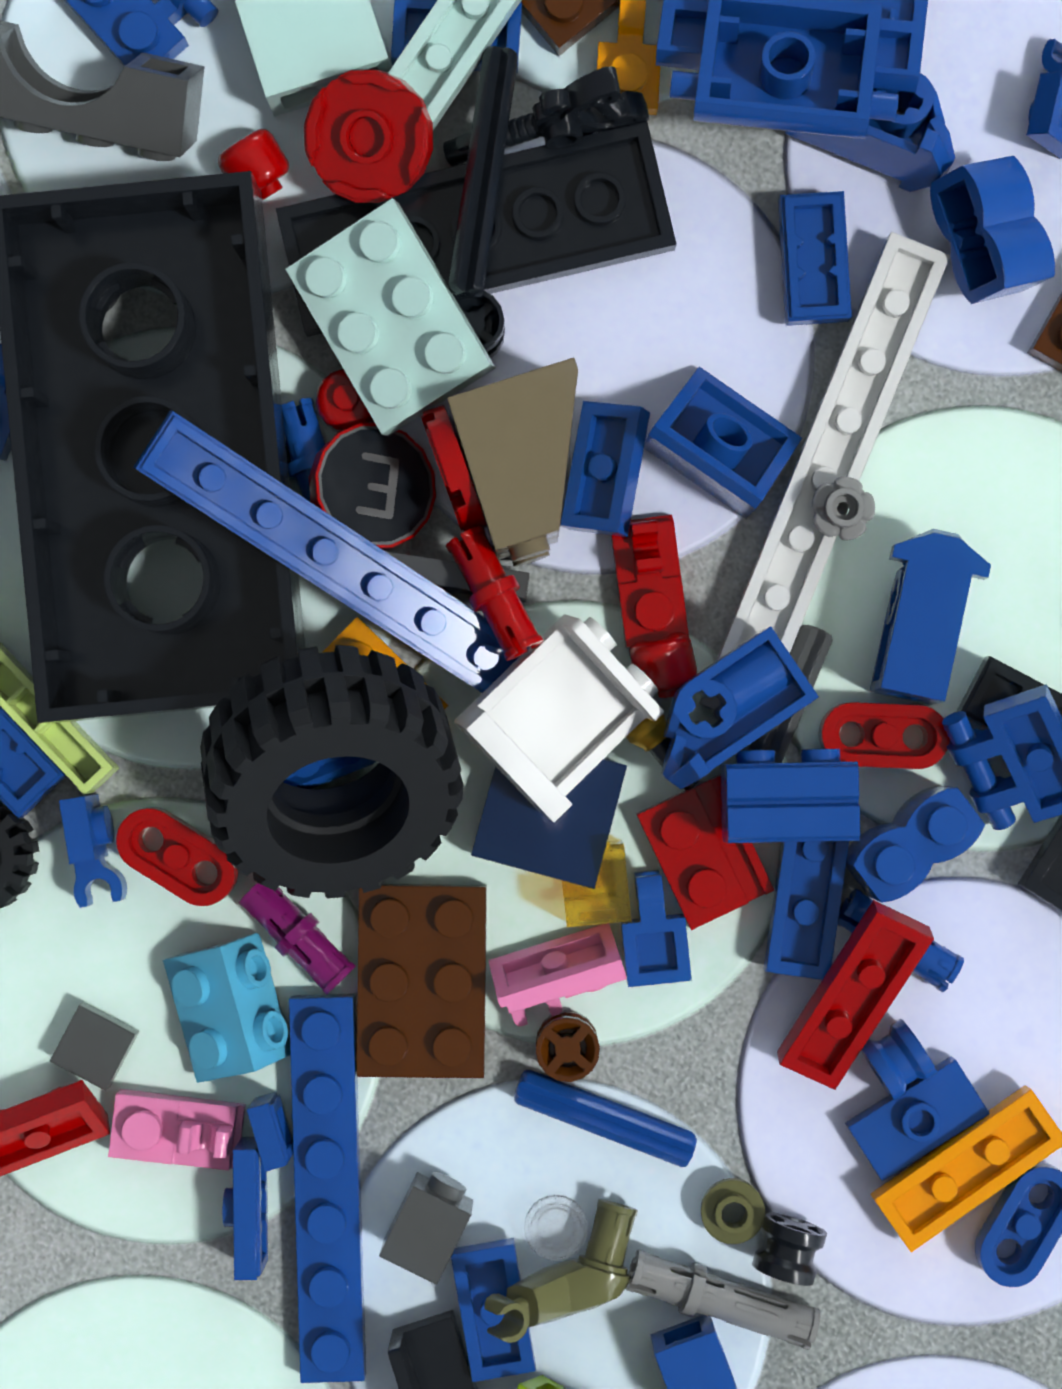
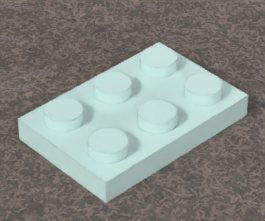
(390, 318)

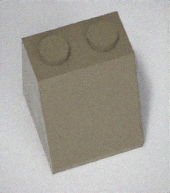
(518, 455)

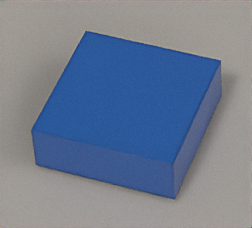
(271, 1131)

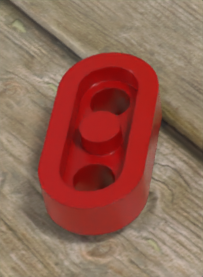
(882, 734)
(178, 857)

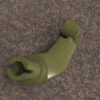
(571, 1284)

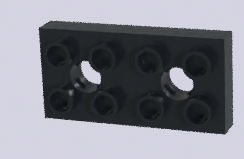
(89, 415)

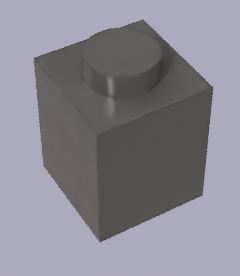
(428, 1226)

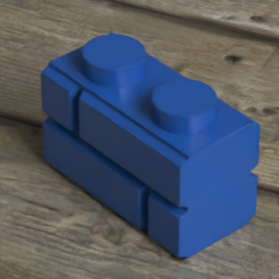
(790, 799)

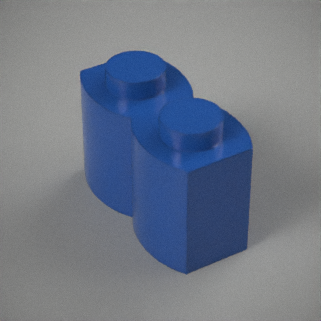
(992, 229)
(925, 831)

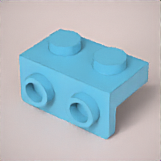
(228, 1008)

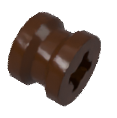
(568, 1062)

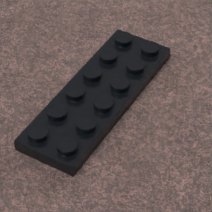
(552, 215)

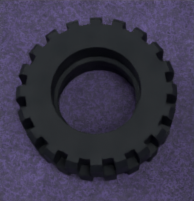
(315, 712)

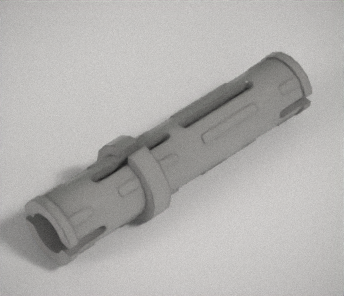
(732, 1302)

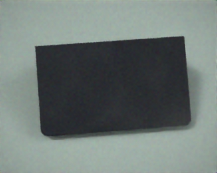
(430, 1355)

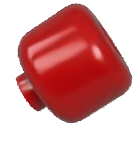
(261, 156)
(340, 403)
(665, 661)

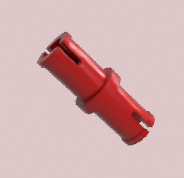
(494, 593)

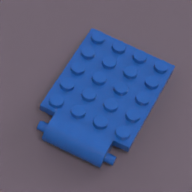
(793, 61)

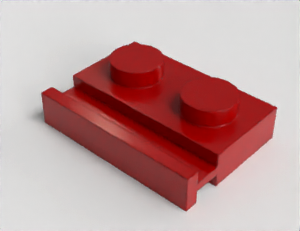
(700, 868)

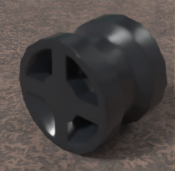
(789, 1249)

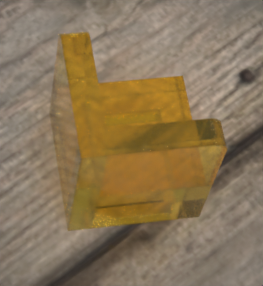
(608, 900)

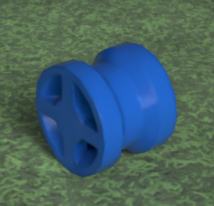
(898, 1059)

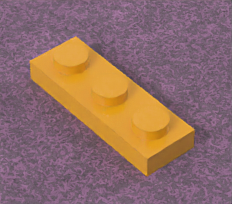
(968, 1168)

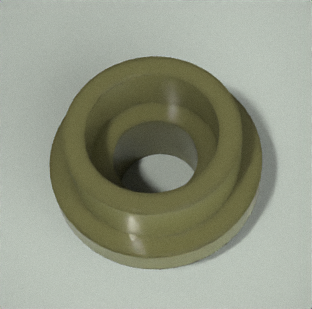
(727, 1192)

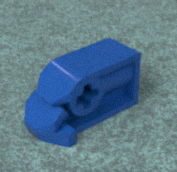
(910, 149)
(925, 616)
(756, 692)

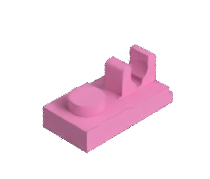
(555, 970)
(175, 1129)

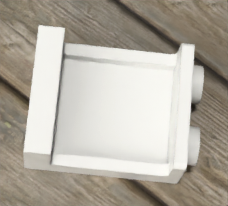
(559, 712)

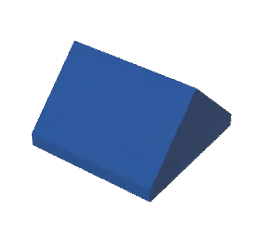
(722, 442)

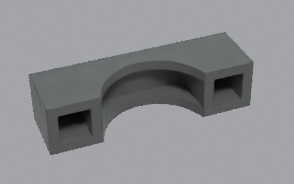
(147, 108)

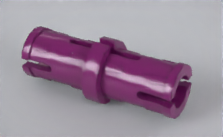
(297, 936)

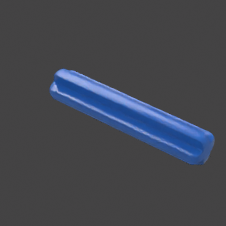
(605, 1118)

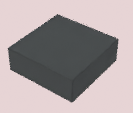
(94, 1046)

